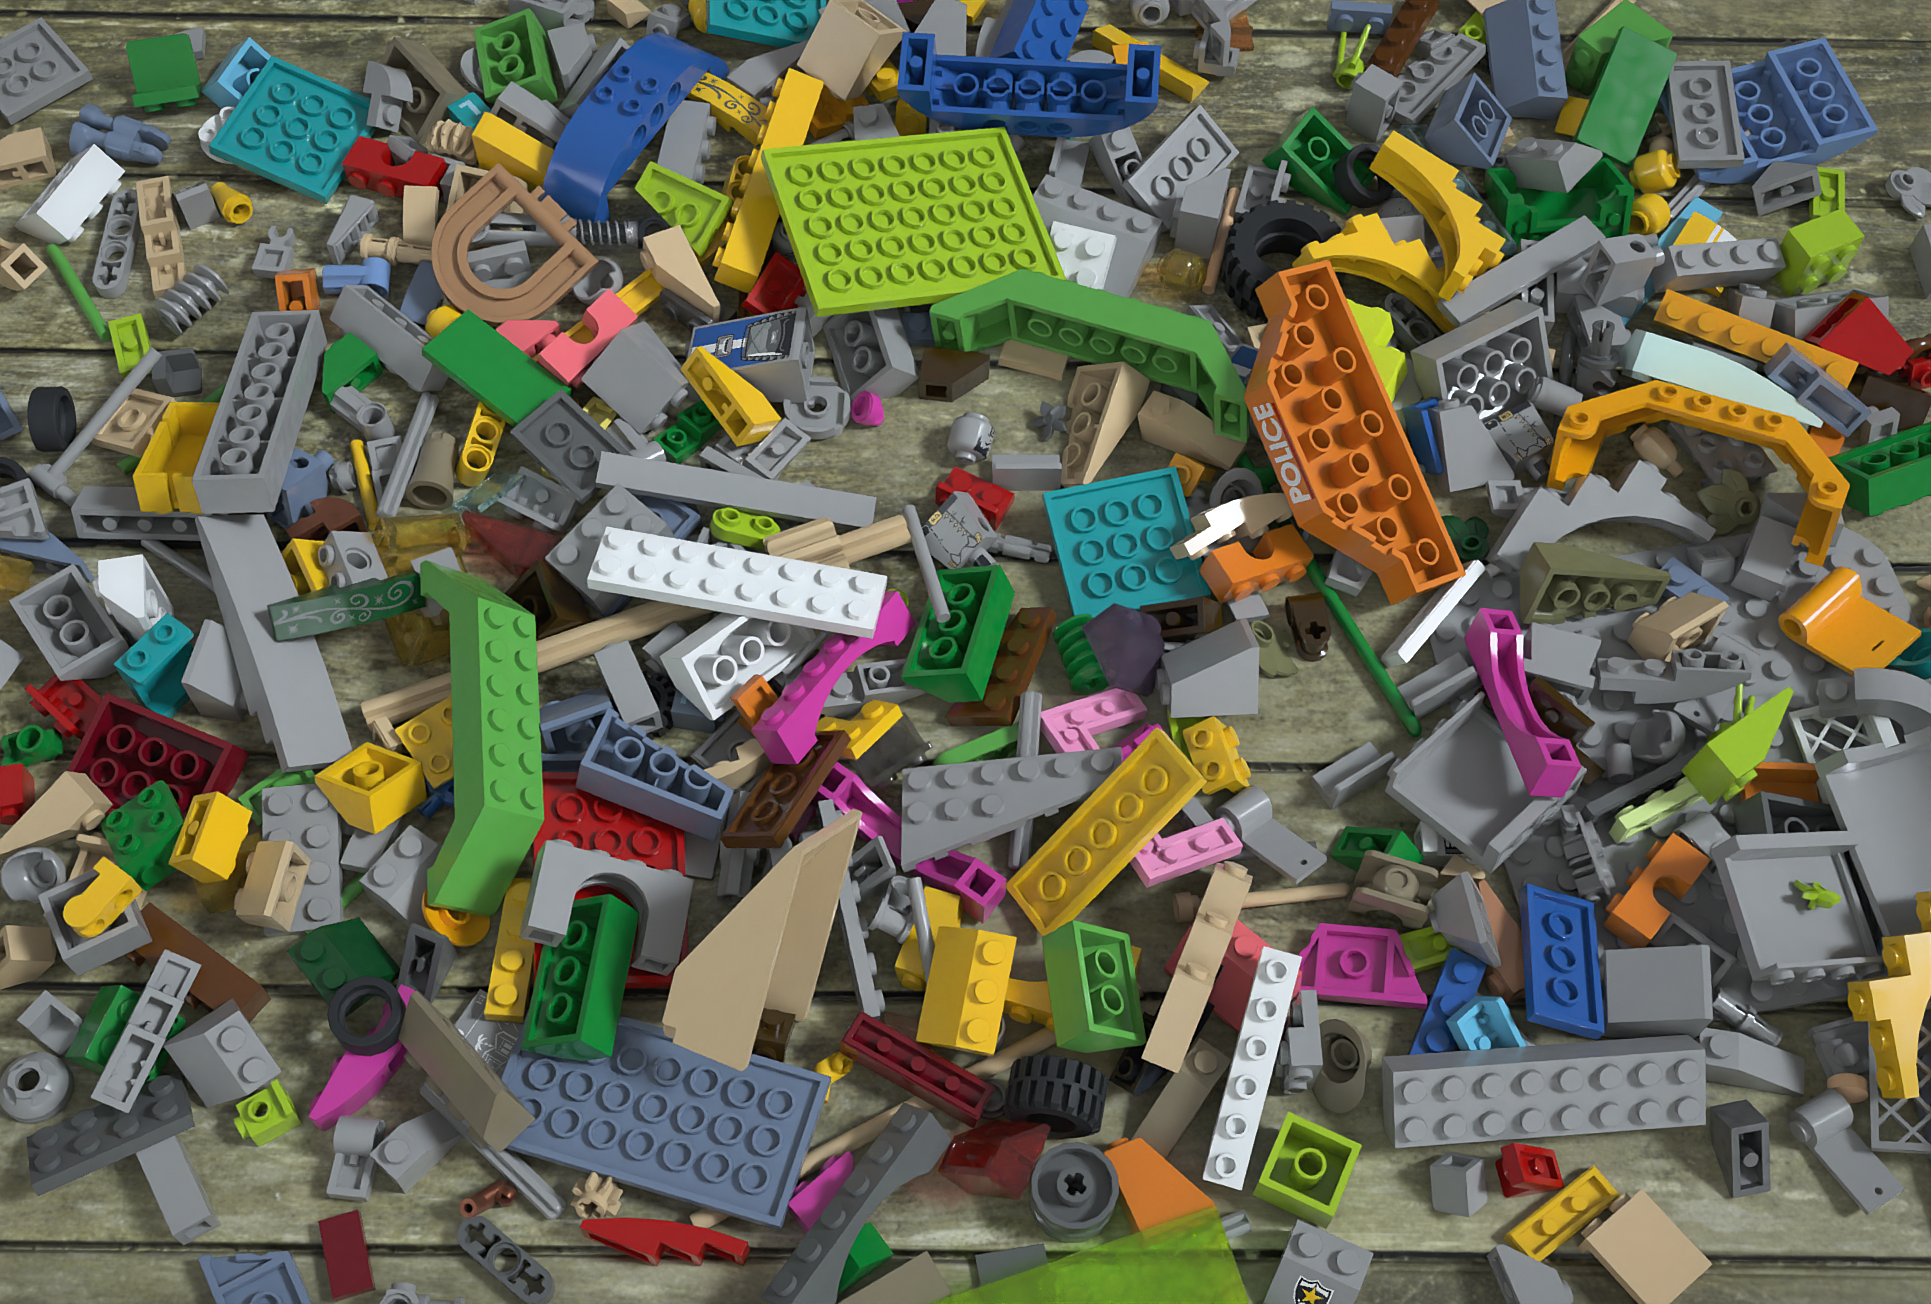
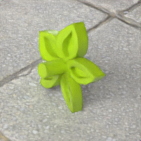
(1817, 895)

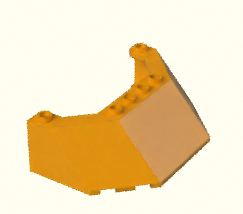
(1592, 420)

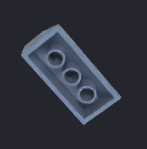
(1526, 57)

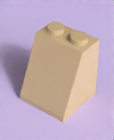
(849, 47)

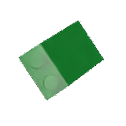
(1312, 153)

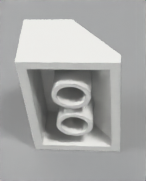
(72, 197)
(131, 594)

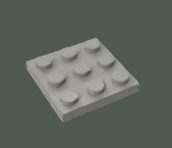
(36, 70)

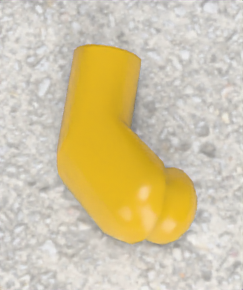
(835, 1066)

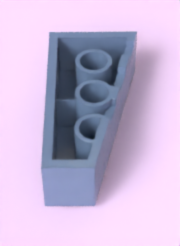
(652, 779)

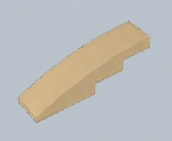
(161, 233)

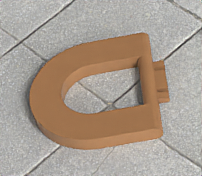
(475, 212)

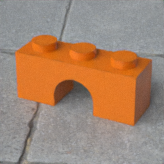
(1236, 574)
(1638, 914)

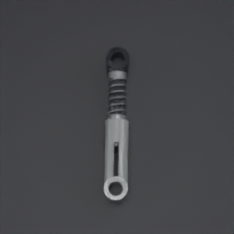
(584, 231)

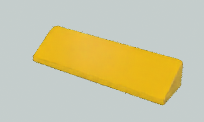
(1171, 75)

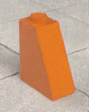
(1150, 1186)

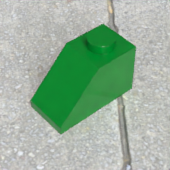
(349, 364)
(1357, 840)

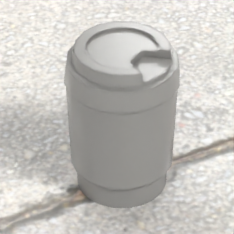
(1552, 395)

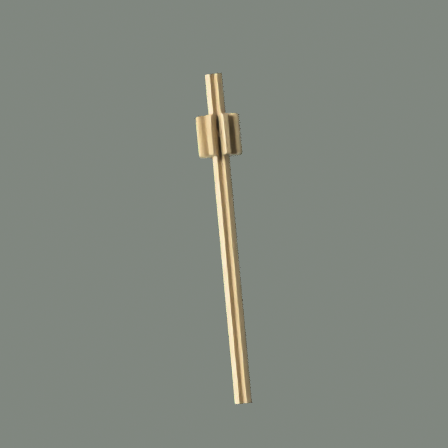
(807, 542)

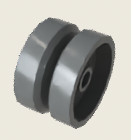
(1078, 1169)

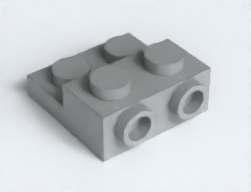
(1300, 1052)

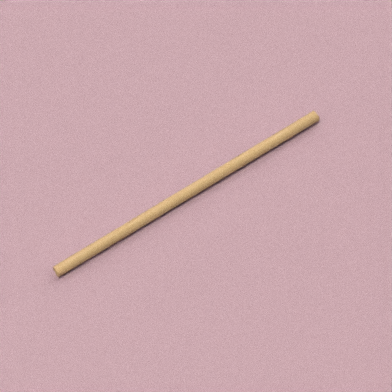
(872, 1128)

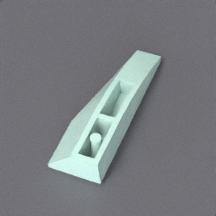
(1692, 367)

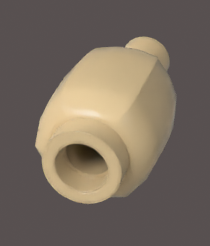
(1657, 449)

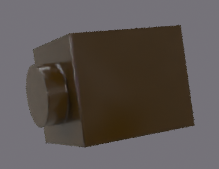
(1186, 618)

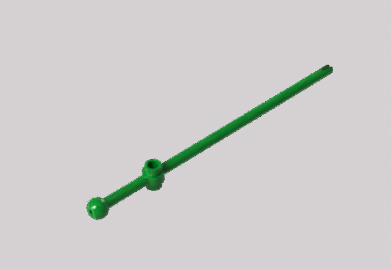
(1341, 614)

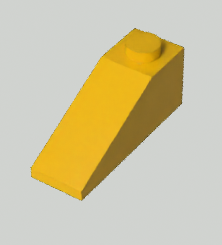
(731, 399)

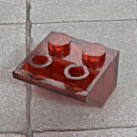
(994, 1158)

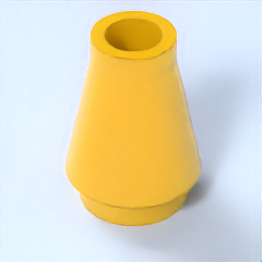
(233, 205)

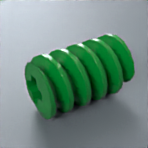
(1078, 657)

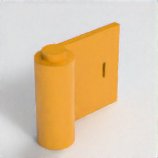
(1845, 626)

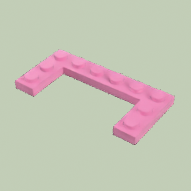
(1071, 730)

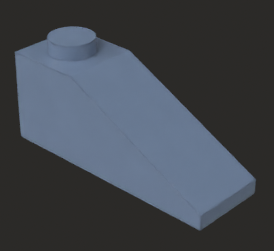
(46, 555)

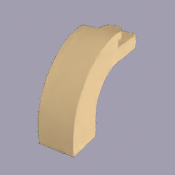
(18, 266)

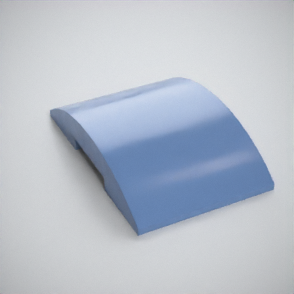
(1795, 107)

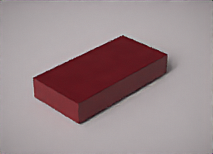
(346, 1255)

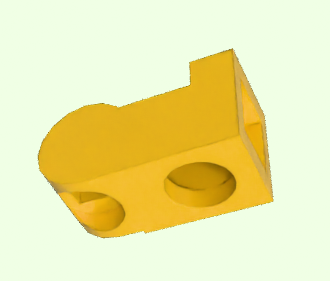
(102, 901)

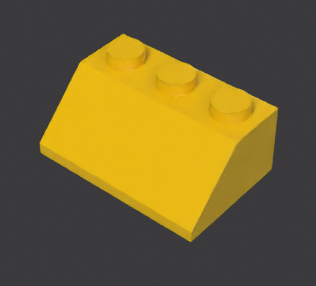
(966, 990)

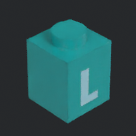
(468, 110)

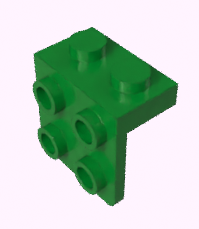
(164, 71)
(145, 834)

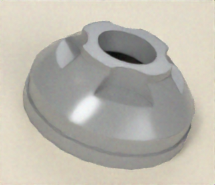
(46, 1098)

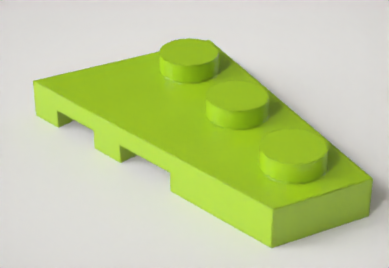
(685, 203)

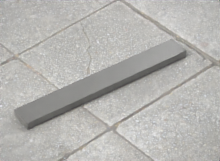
(734, 491)

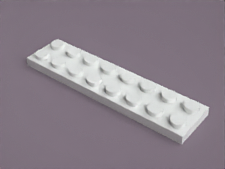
(738, 582)

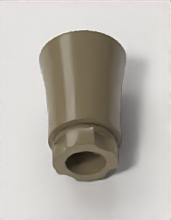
(434, 473)

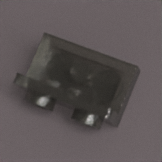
(890, 753)

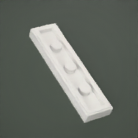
(1431, 616)

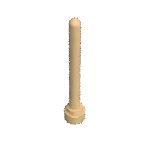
(1187, 905)

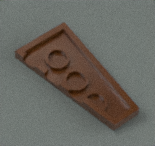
(1011, 672)

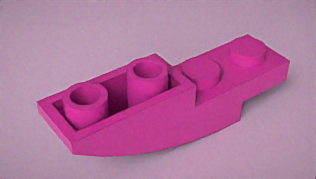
(357, 1077)

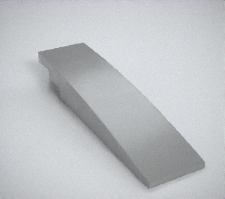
(280, 679)

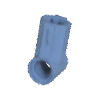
(372, 272)

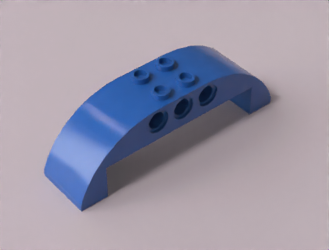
(1028, 93)
(621, 120)

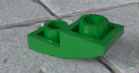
(690, 433)

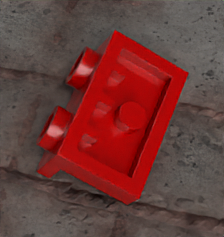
(990, 498)

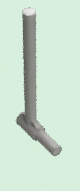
(52, 477)

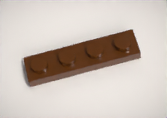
(1403, 35)

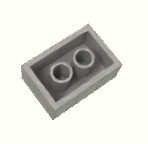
(577, 551)

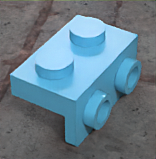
(1484, 1024)

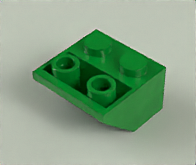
(104, 1026)

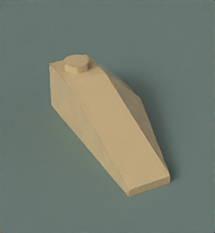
(1103, 407)

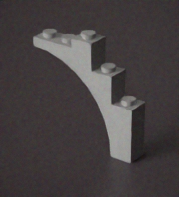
(1591, 500)

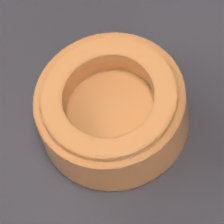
(1850, 1086)

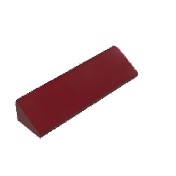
(916, 1069)

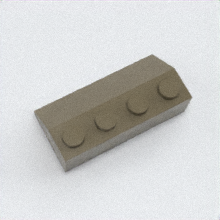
(461, 1075)

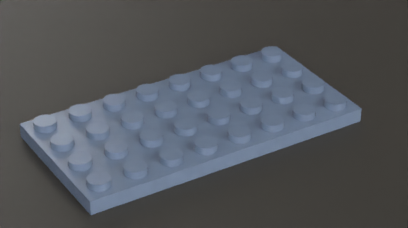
(673, 1121)

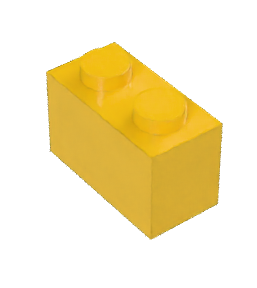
(210, 837)

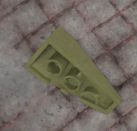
(1572, 581)

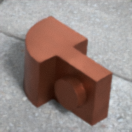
(328, 516)

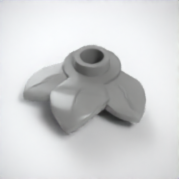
(1912, 189)

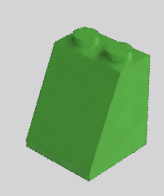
(1596, 42)

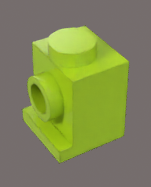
(279, 1118)

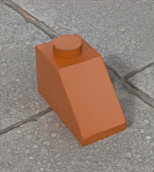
(297, 290)

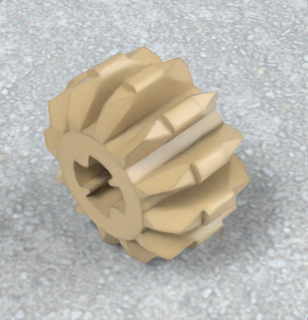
(452, 141)

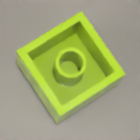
(1818, 252)
(1307, 1170)

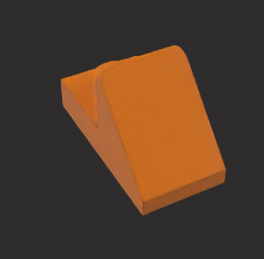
(753, 700)

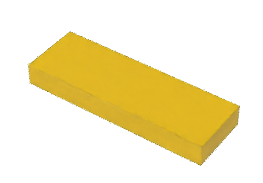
(1563, 1215)

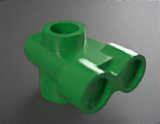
(31, 746)

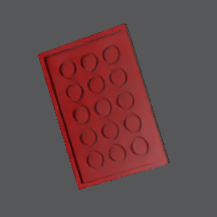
(623, 833)

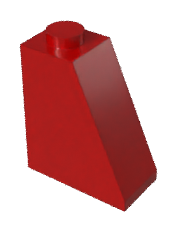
(1861, 334)

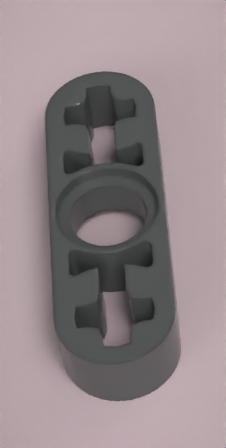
(1415, 319)
(492, 1233)

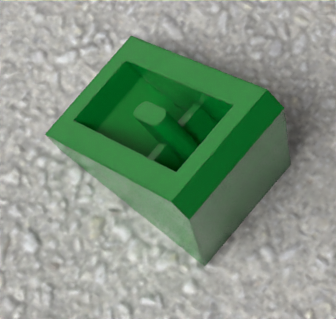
(865, 1256)

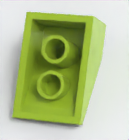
(1731, 757)

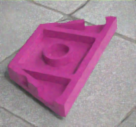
(1360, 967)

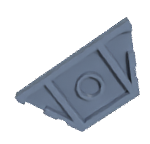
(255, 1279)

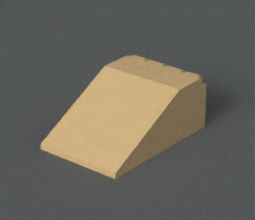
(762, 951)

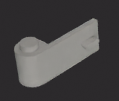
(1706, 711)
(1252, 822)
(1826, 1131)

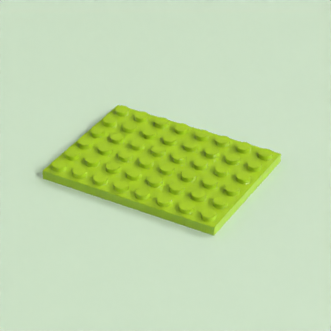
(907, 218)

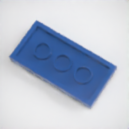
(1561, 962)

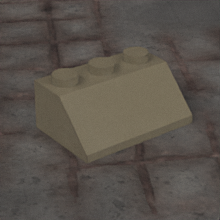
(431, 85)

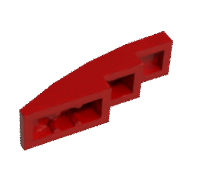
(651, 1238)

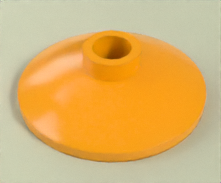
(460, 927)

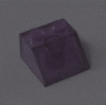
(1126, 647)

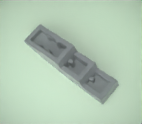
(145, 1031)

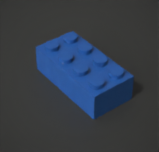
(1040, 29)

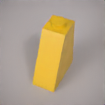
(512, 148)

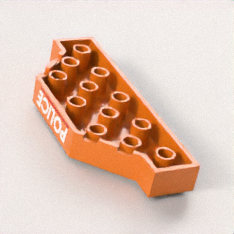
(1341, 439)

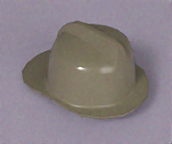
(1345, 1063)

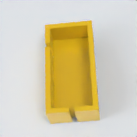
(171, 459)

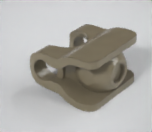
(1393, 887)

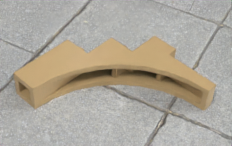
(1198, 966)

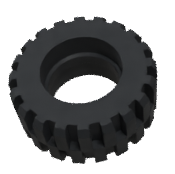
(1265, 231)

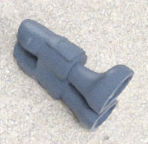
(127, 137)

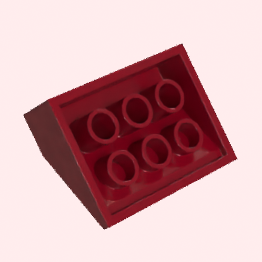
(136, 747)

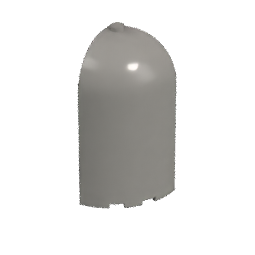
(1888, 805)

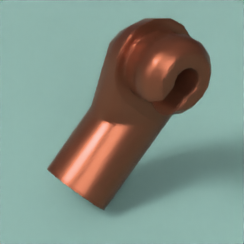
(487, 1198)

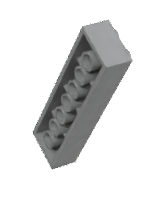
(260, 413)
(1543, 1091)

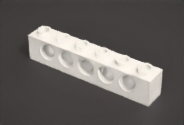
(1251, 1068)

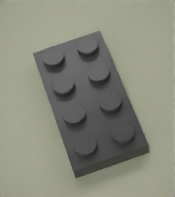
(108, 1134)

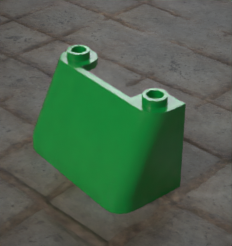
(1536, 214)

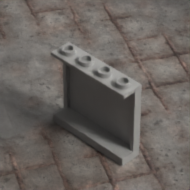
(1471, 787)
(1772, 920)

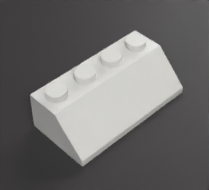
(727, 654)

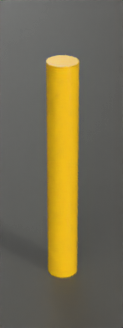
(364, 482)

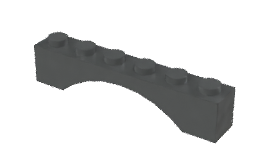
(901, 1152)

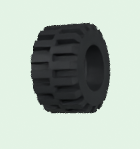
(1056, 1093)

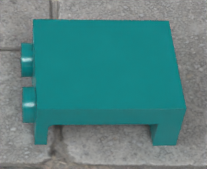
(157, 665)

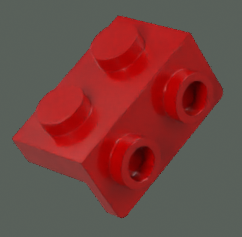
(776, 287)
(69, 702)

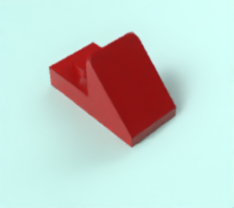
(1528, 1170)

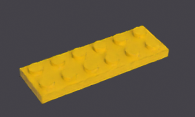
(1105, 833)

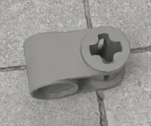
(1704, 834)
(894, 910)

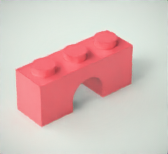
(572, 360)

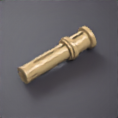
(393, 250)

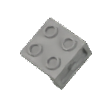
(501, 265)

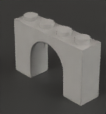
(656, 894)

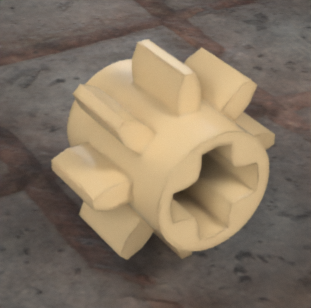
(596, 1197)

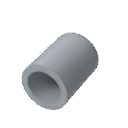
(1619, 763)

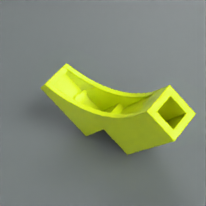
(1377, 331)

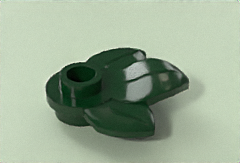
(1468, 537)

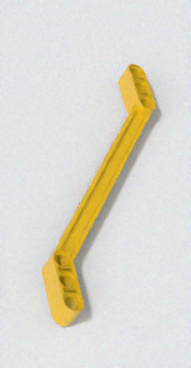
(637, 295)

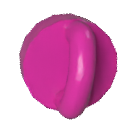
(867, 409)

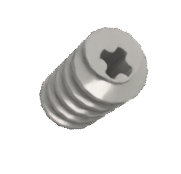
(188, 297)

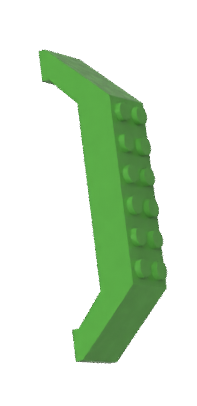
(1099, 330)
(493, 742)

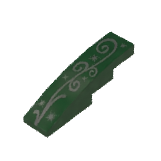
(345, 606)

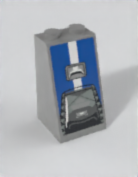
(766, 350)

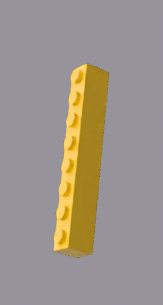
(757, 210)

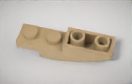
(1231, 519)

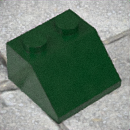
(340, 954)

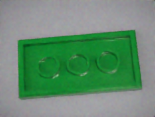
(1625, 96)
(492, 368)

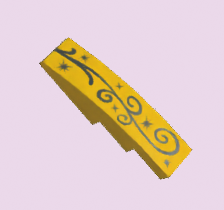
(730, 106)

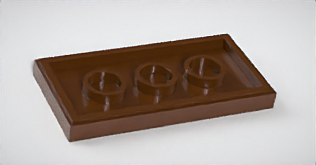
(784, 795)

